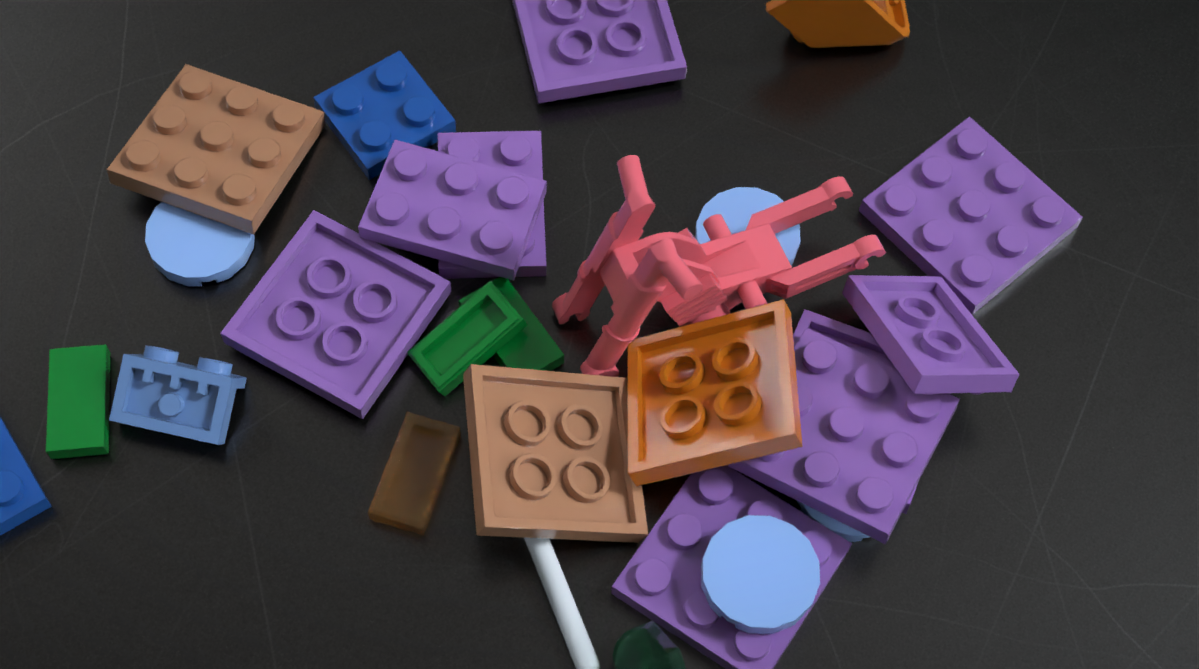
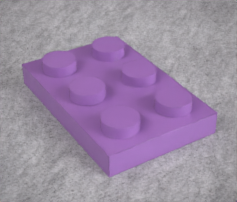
(509, 151)
(453, 209)
(929, 335)

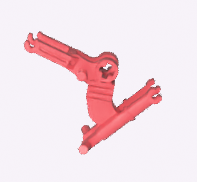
(696, 278)

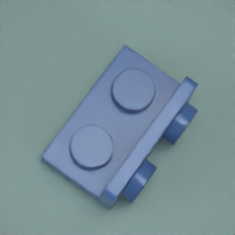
(176, 396)

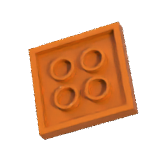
(712, 394)

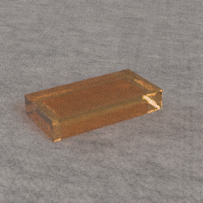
(414, 473)

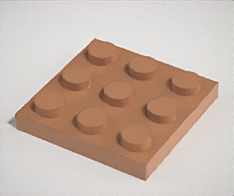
(217, 148)
(551, 455)

